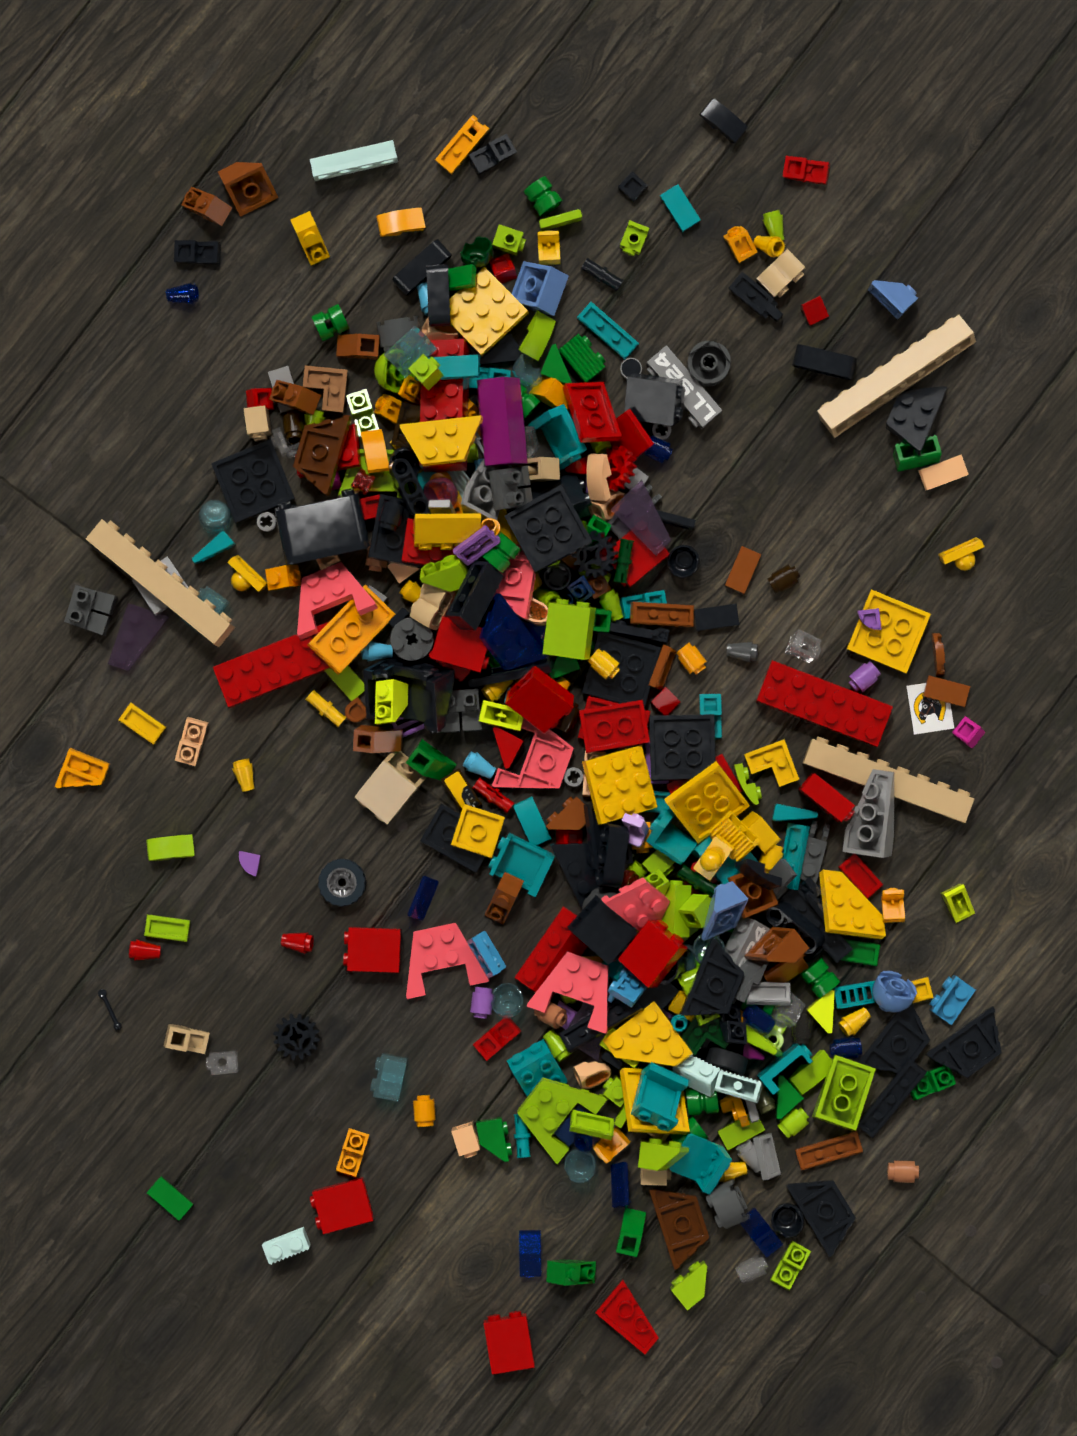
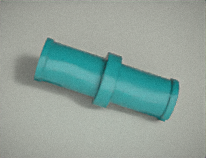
(682, 1018)
(522, 1137)

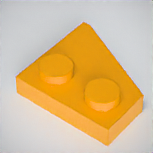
(81, 770)

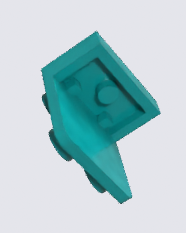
(669, 838)
(534, 1064)
(703, 1162)

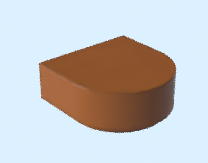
(355, 711)

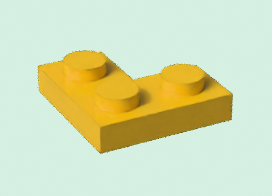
(776, 757)

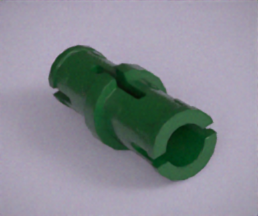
(623, 560)
(696, 880)

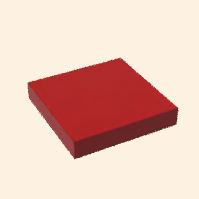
(633, 434)

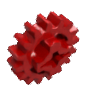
(621, 467)

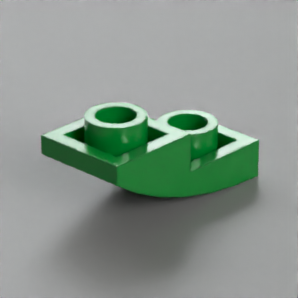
(933, 1081)

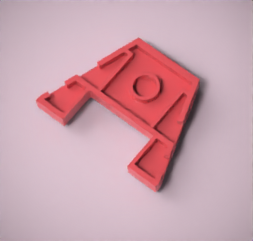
(328, 589)
(543, 765)
(439, 949)
(579, 980)

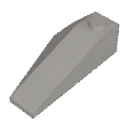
(477, 493)
(873, 820)

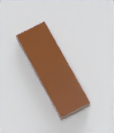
(661, 614)
(828, 1150)

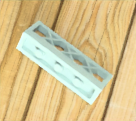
(353, 160)

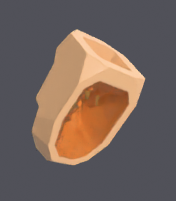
(439, 332)
(603, 508)
(537, 613)
(591, 1074)

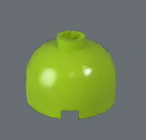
(387, 375)

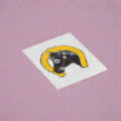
(927, 713)

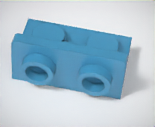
(486, 954)
(627, 988)
(952, 999)

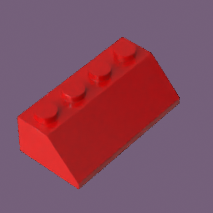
(550, 951)

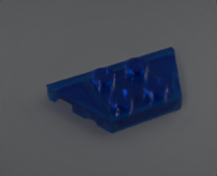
(508, 637)

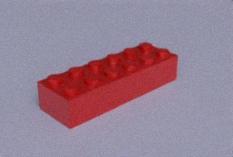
(446, 398)
(268, 669)
(824, 703)

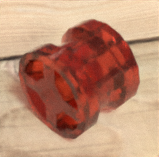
(363, 481)

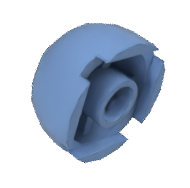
(892, 992)

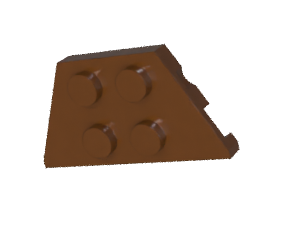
(321, 451)
(680, 1223)

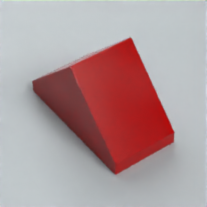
(508, 745)

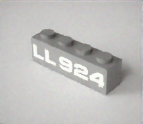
(696, 400)
(743, 938)

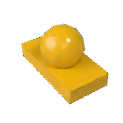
(962, 554)
(245, 576)
(713, 857)

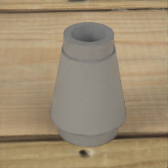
(747, 1153)

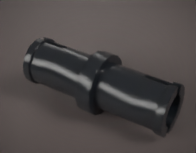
(601, 274)

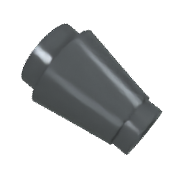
(743, 651)

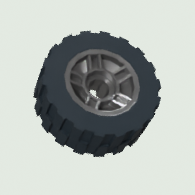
(354, 879)

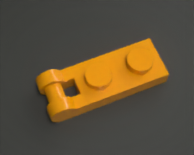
(461, 145)

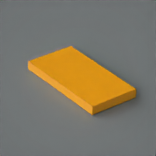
(350, 633)

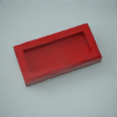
(860, 875)

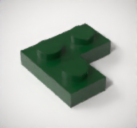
(696, 1035)

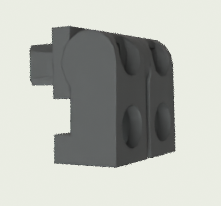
(505, 491)
(80, 608)
(468, 703)

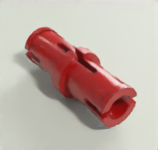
(493, 795)

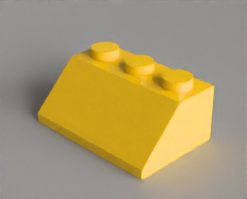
(444, 529)

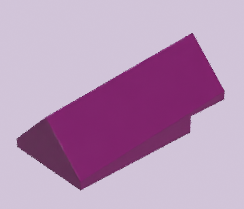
(502, 422)

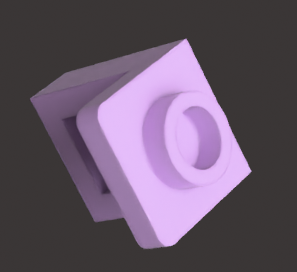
(637, 829)

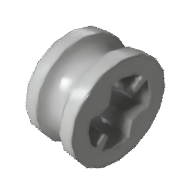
(658, 435)
(266, 515)
(579, 780)

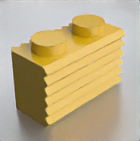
(735, 833)

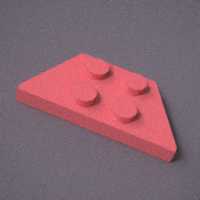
(518, 585)
(638, 903)

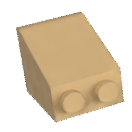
(390, 787)

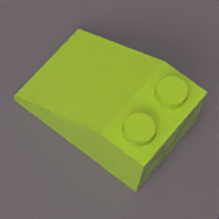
(844, 1093)

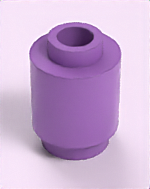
(864, 677)
(481, 1002)

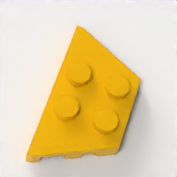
(442, 440)

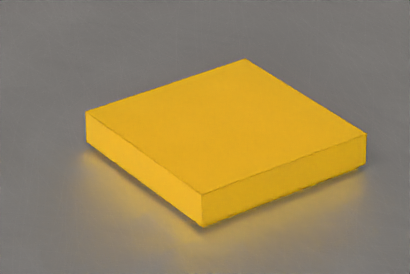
(477, 831)

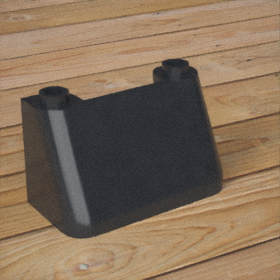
(322, 528)
(428, 690)

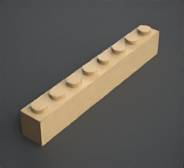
(896, 375)
(160, 583)
(906, 787)

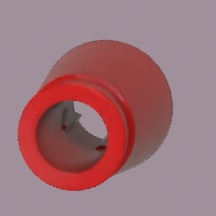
(298, 941)
(143, 950)

